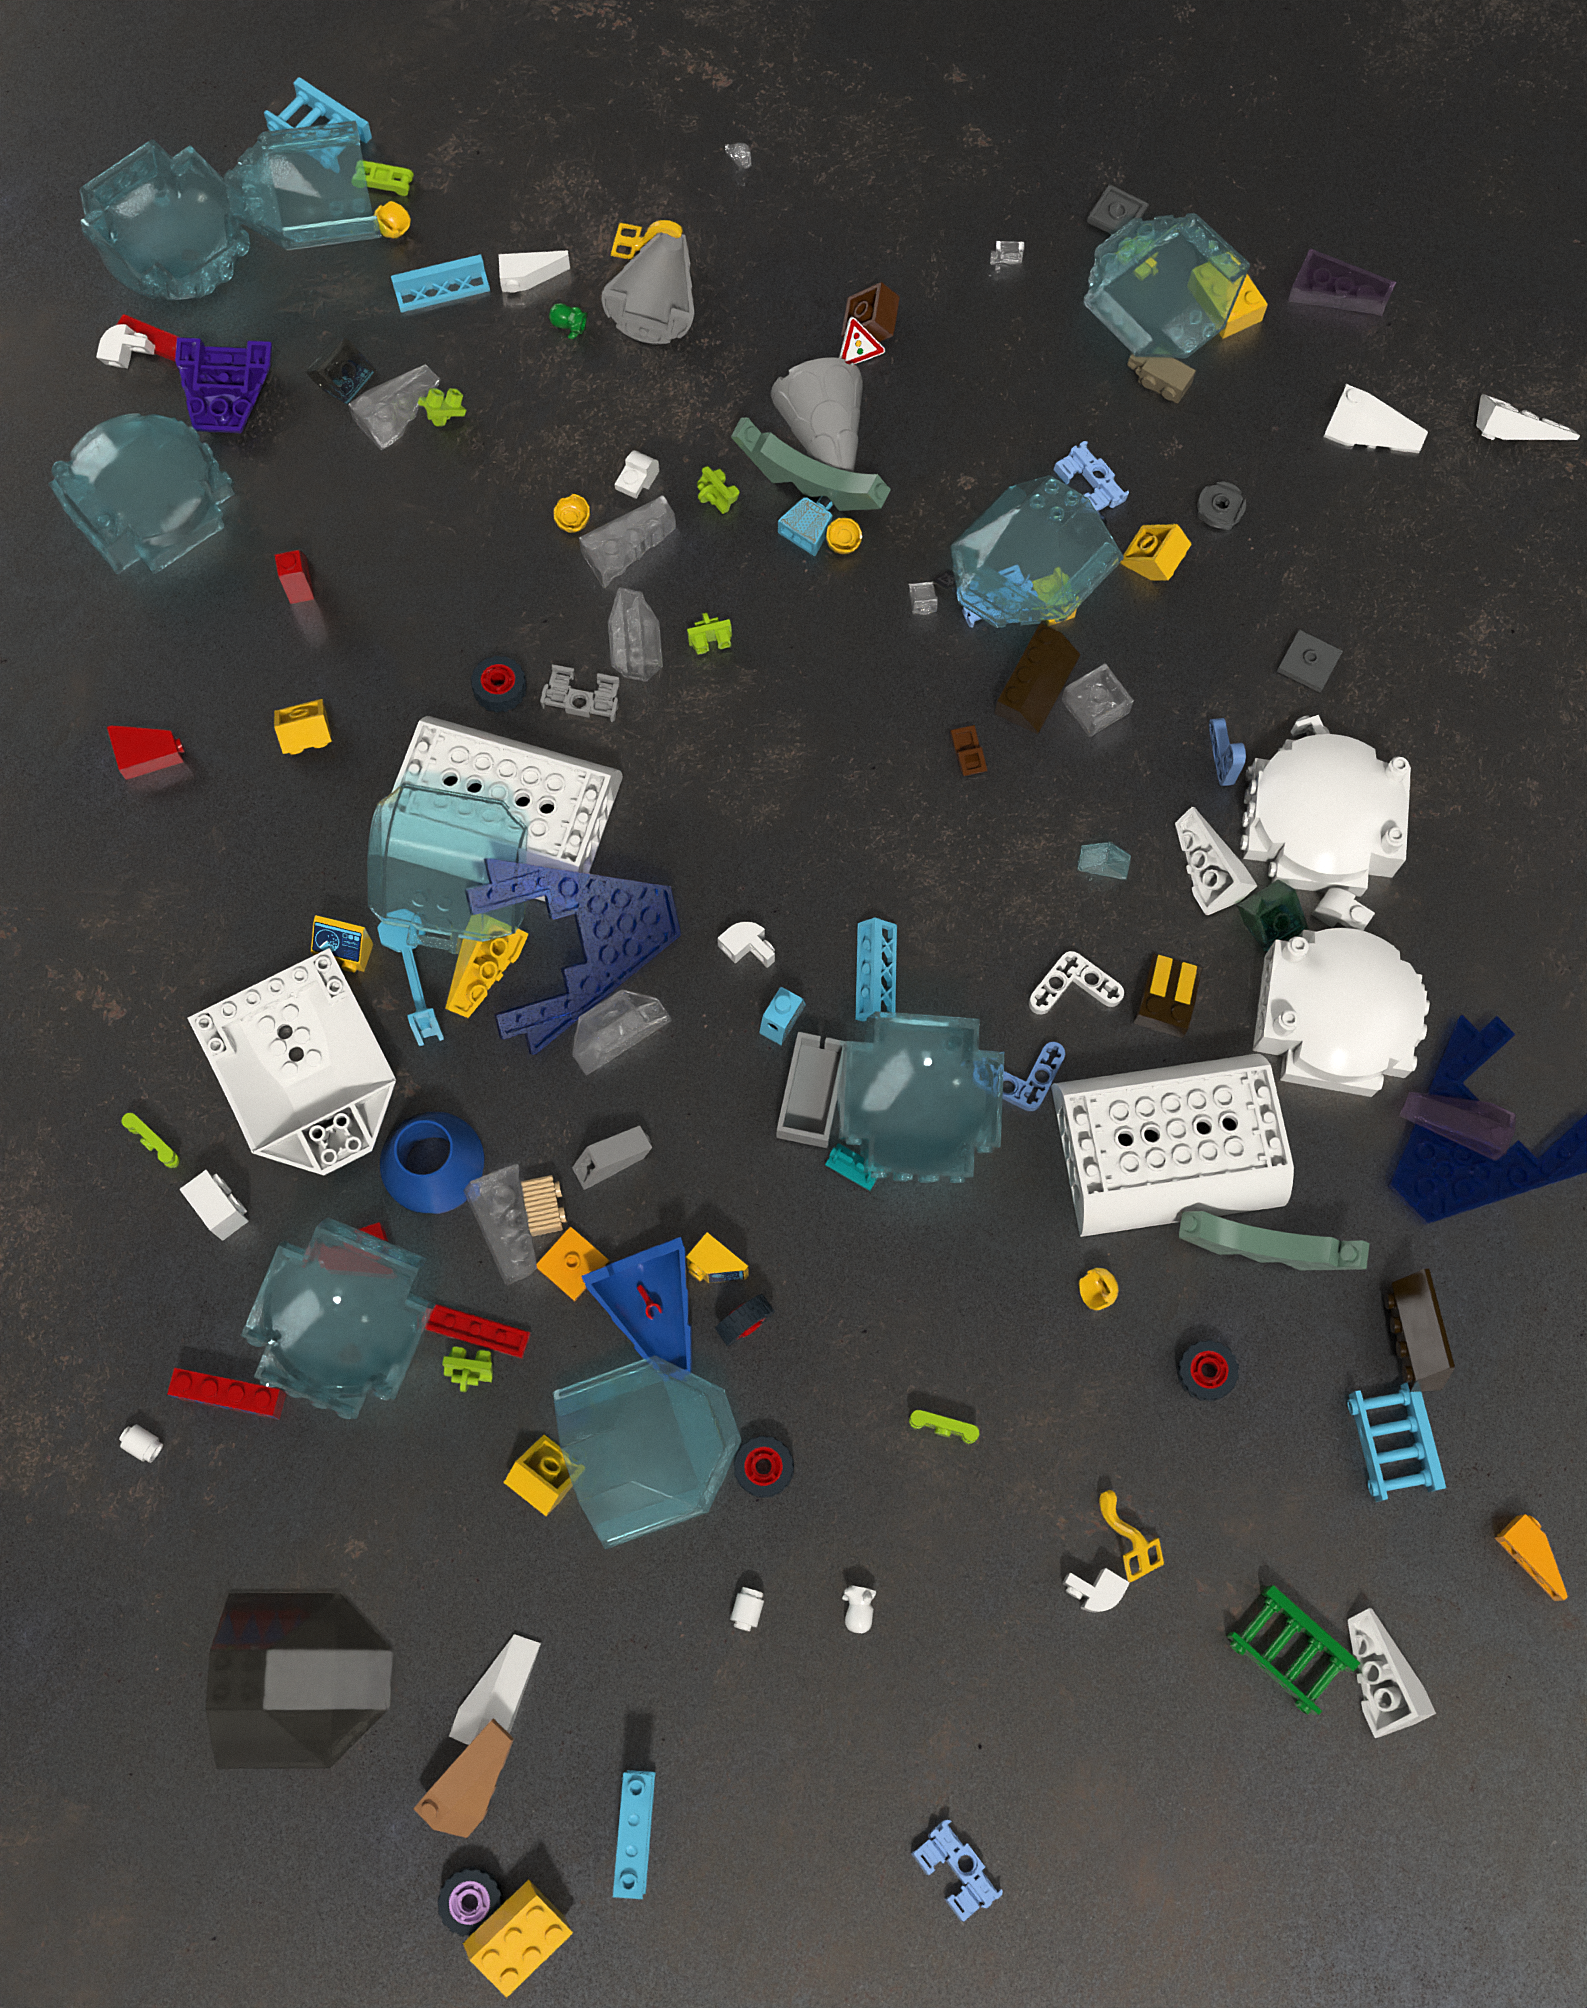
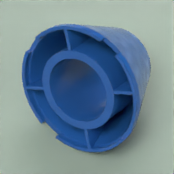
(443, 1188)

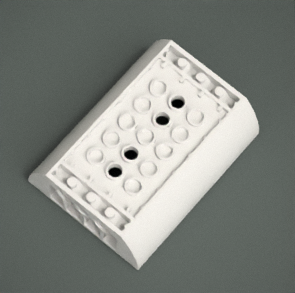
(511, 770)
(1183, 1170)

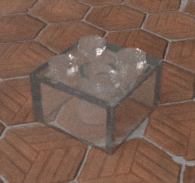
(1097, 700)

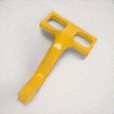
(637, 242)
(1140, 1544)

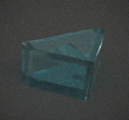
(1104, 860)

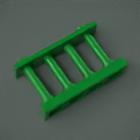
(1318, 1641)

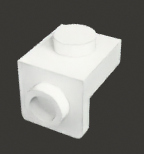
(1310, 725)

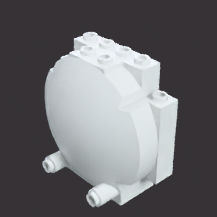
(1327, 814)
(1340, 1010)

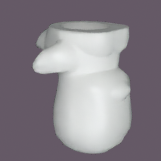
(860, 1612)

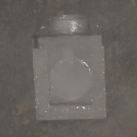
(1006, 252)
(923, 598)

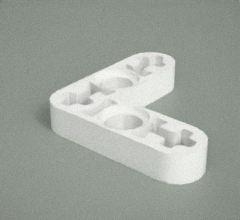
(1077, 976)

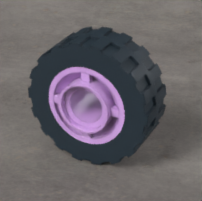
(450, 1900)

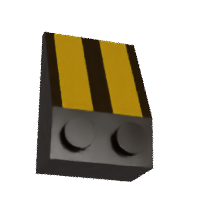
(1168, 996)

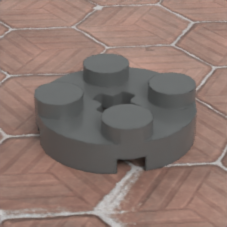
(1217, 517)

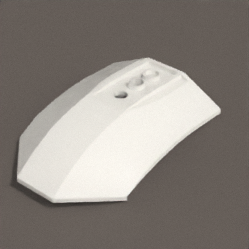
(307, 1110)

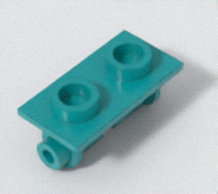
(850, 1166)

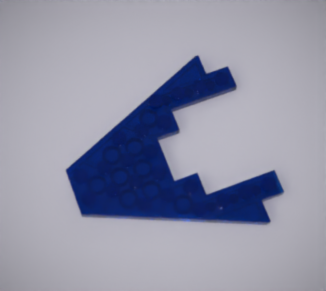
(618, 928)
(1448, 1179)

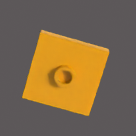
(569, 1260)

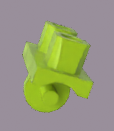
(440, 407)
(713, 489)
(708, 631)
(468, 1371)

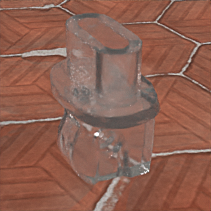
(740, 154)

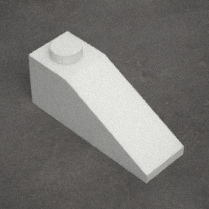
(527, 270)

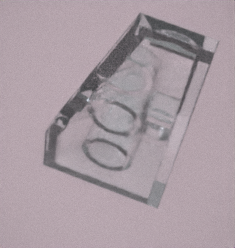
(390, 406)

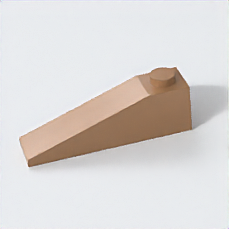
(463, 1792)

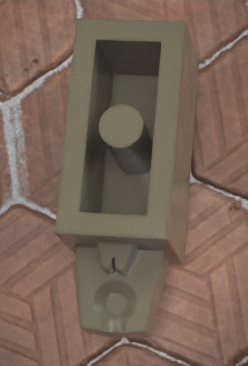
(1163, 375)

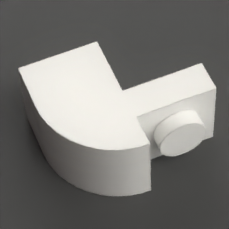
(118, 344)
(637, 474)
(1341, 907)
(746, 937)
(1104, 1593)

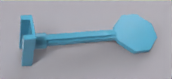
(423, 1021)

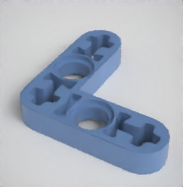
(1228, 757)
(1023, 1088)

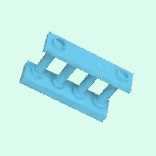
(321, 105)
(1423, 1448)
(634, 1834)

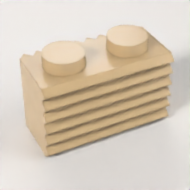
(542, 1205)

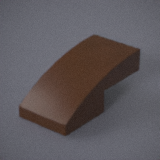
(967, 751)

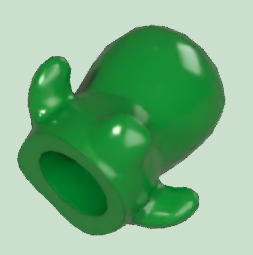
(568, 318)

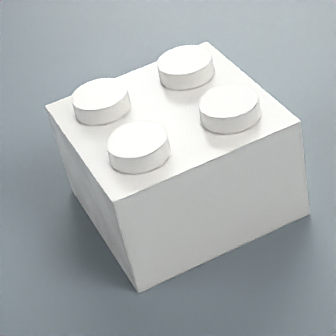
(214, 1205)

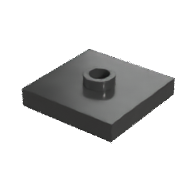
(1115, 210)
(1309, 661)

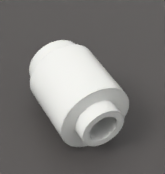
(140, 1443)
(747, 1609)

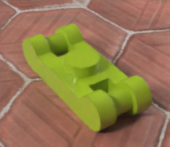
(383, 177)
(151, 1140)
(944, 1426)

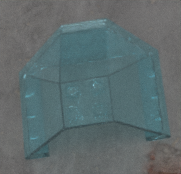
(304, 187)
(1165, 285)
(1033, 555)
(645, 1447)

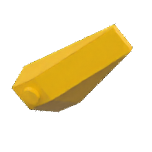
(479, 967)

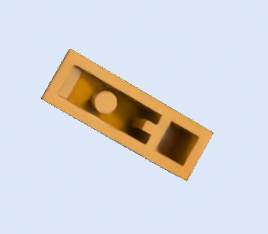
(1531, 1549)

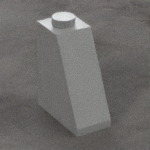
(611, 1156)

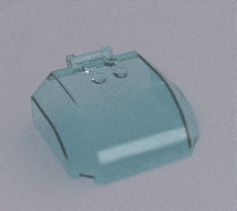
(429, 850)

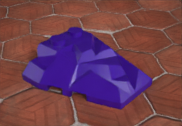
(221, 382)

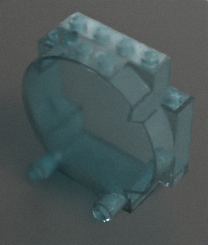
(163, 223)
(142, 490)
(920, 1097)
(339, 1318)

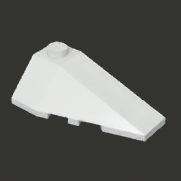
(1503, 421)
(1370, 422)
(1215, 870)
(1389, 1685)

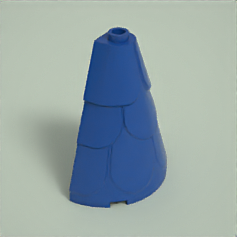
(664, 1279)

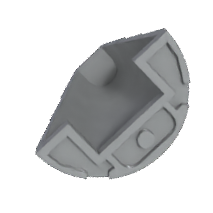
(653, 292)
(823, 409)

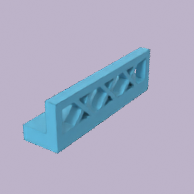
(439, 278)
(871, 967)

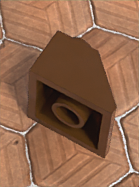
(874, 310)

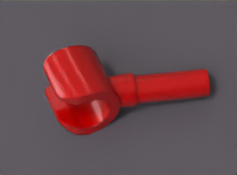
(649, 1302)

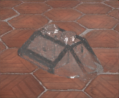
(634, 636)
(616, 1027)

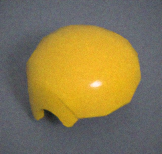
(392, 220)
(572, 513)
(843, 535)
(1098, 1288)

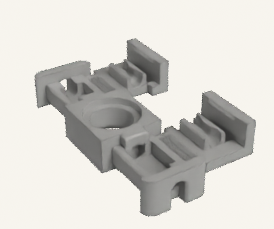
(559, 696)

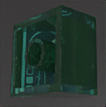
(1273, 914)

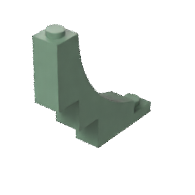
(812, 478)
(1266, 1245)

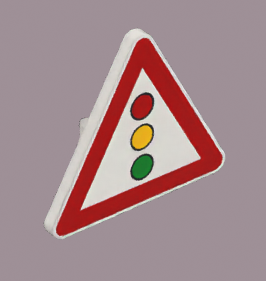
(859, 344)

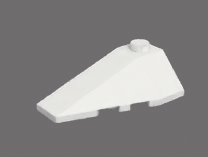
(498, 1691)

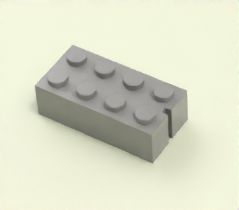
(811, 1091)

